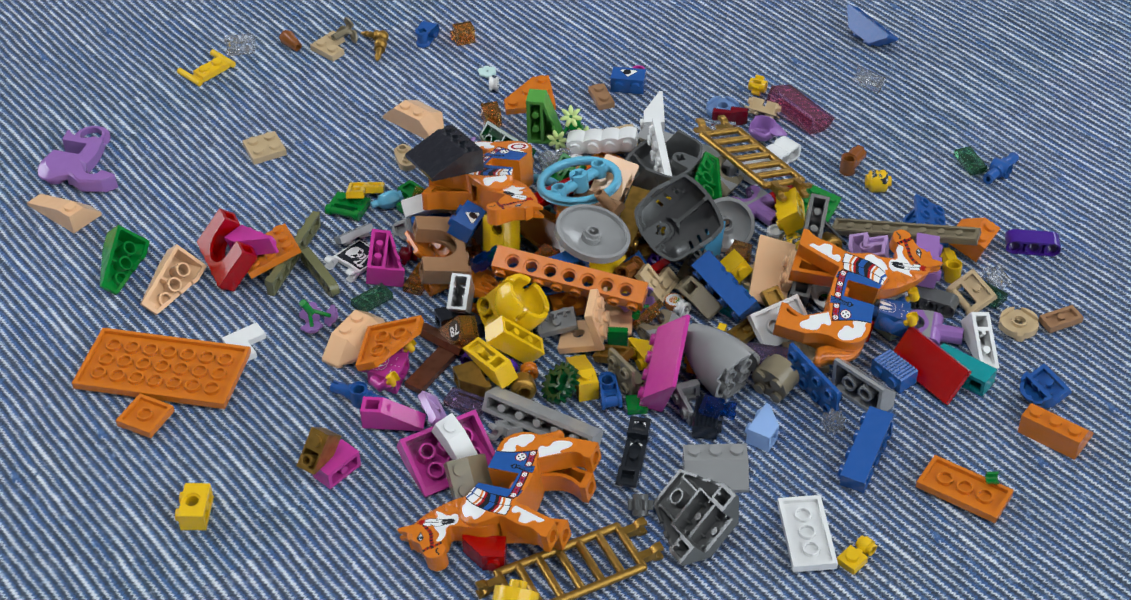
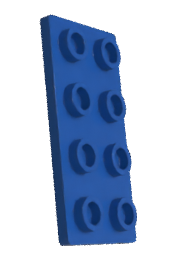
(926, 213)
(814, 381)

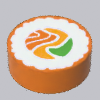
(671, 300)

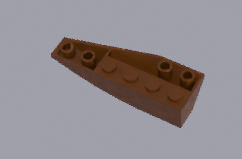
(541, 230)

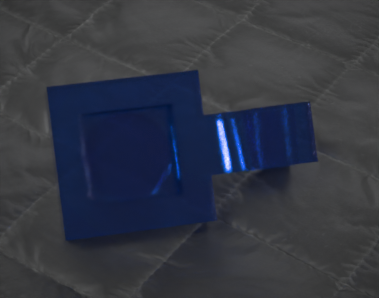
(482, 260)
(715, 406)

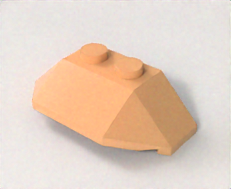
(416, 117)
(348, 337)

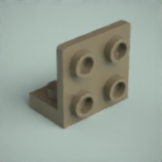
(627, 376)

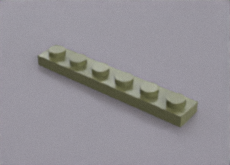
(303, 238)

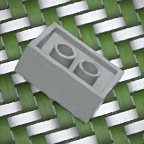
(861, 387)
(720, 463)

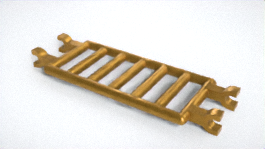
(775, 186)
(624, 533)

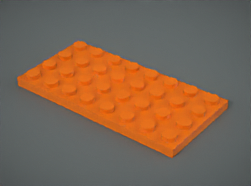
(162, 368)

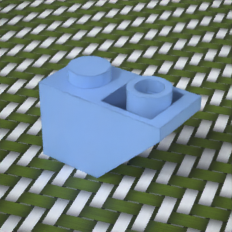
(763, 429)

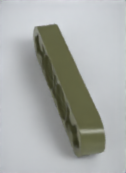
(319, 272)

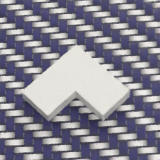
(246, 337)

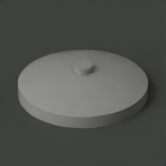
(592, 233)

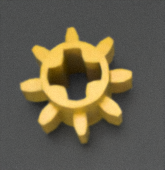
(757, 85)

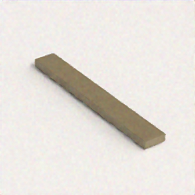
(875, 228)

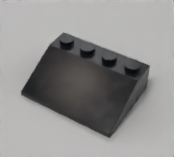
(446, 154)

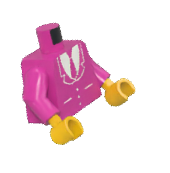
(392, 372)

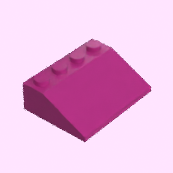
(663, 364)
(425, 455)

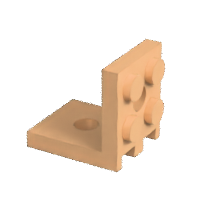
(592, 328)

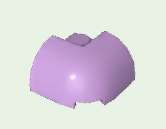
(864, 244)

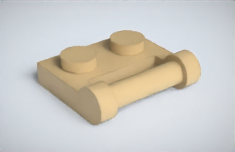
(976, 288)

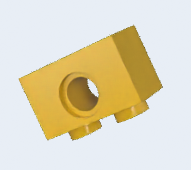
(194, 506)

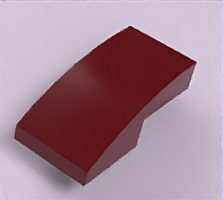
(736, 114)

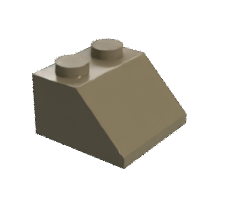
(466, 473)

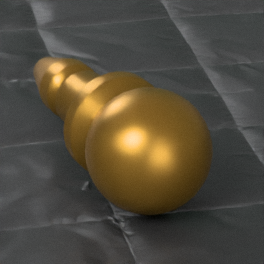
(376, 34)
(379, 47)

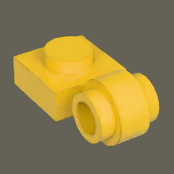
(854, 559)

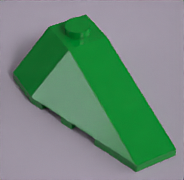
(709, 175)
(120, 257)

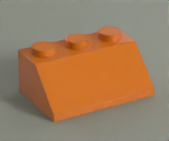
(1054, 431)

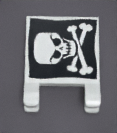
(353, 257)

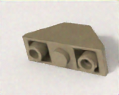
(698, 297)

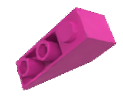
(260, 242)
(390, 415)

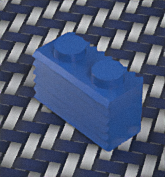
(894, 371)

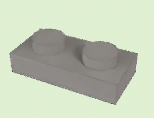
(361, 232)

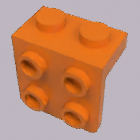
(427, 249)

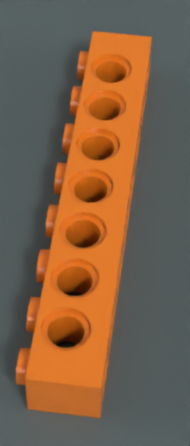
(505, 256)

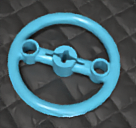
(578, 180)

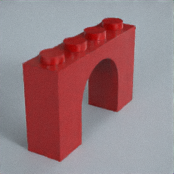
(231, 269)

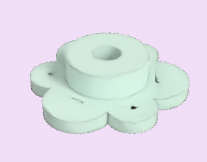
(487, 71)

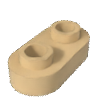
(403, 163)

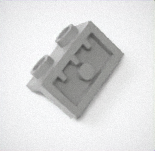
(558, 322)

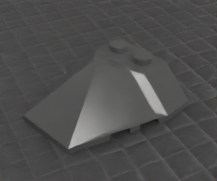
(696, 515)

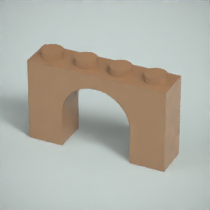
(439, 269)

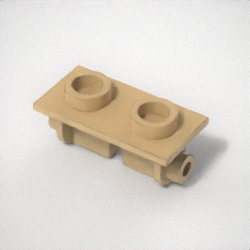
(756, 107)

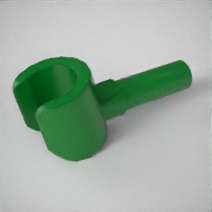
(992, 477)

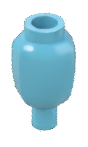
(387, 199)

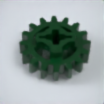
(560, 383)

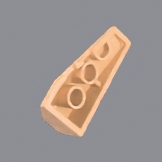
(64, 212)
(172, 278)

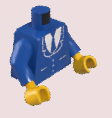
(896, 314)

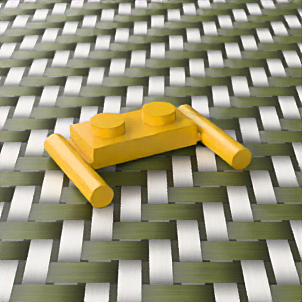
(208, 70)

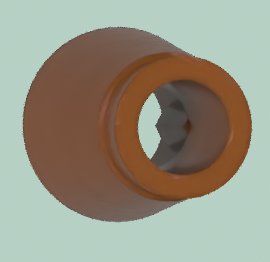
(290, 40)

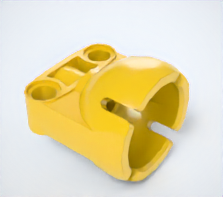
(521, 305)

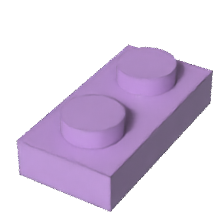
(432, 407)

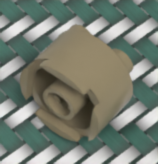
(775, 377)

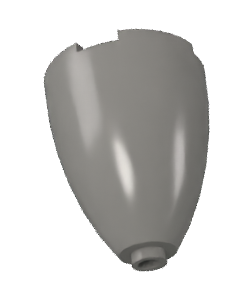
(719, 359)

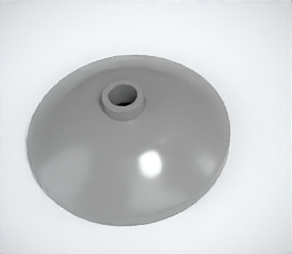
(740, 220)

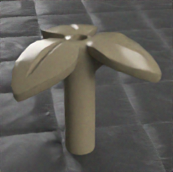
(345, 31)

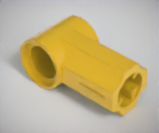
(951, 265)

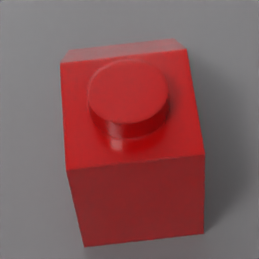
(486, 552)

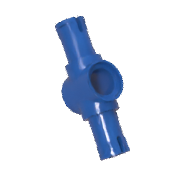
(1000, 168)
(353, 391)

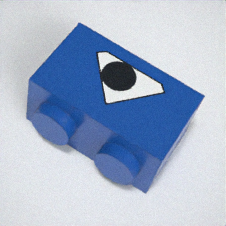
(628, 80)
(466, 221)

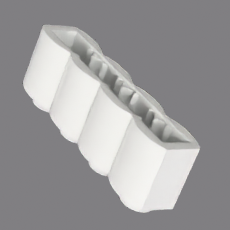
(607, 140)
(783, 148)

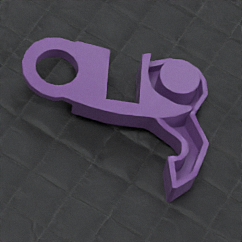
(78, 160)

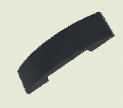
(634, 452)

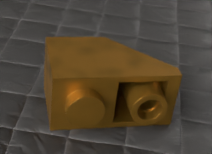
(471, 378)
(318, 449)

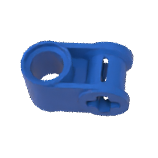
(426, 33)
(609, 391)

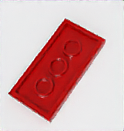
(936, 368)

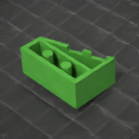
(540, 117)

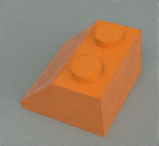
(988, 232)

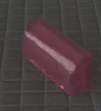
(800, 108)

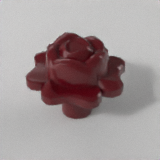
(406, 254)

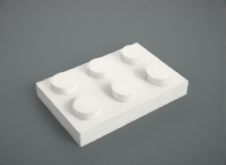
(764, 321)

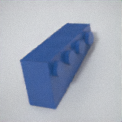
(725, 286)
(867, 449)

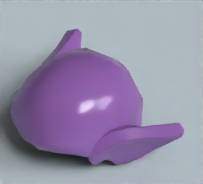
(765, 128)

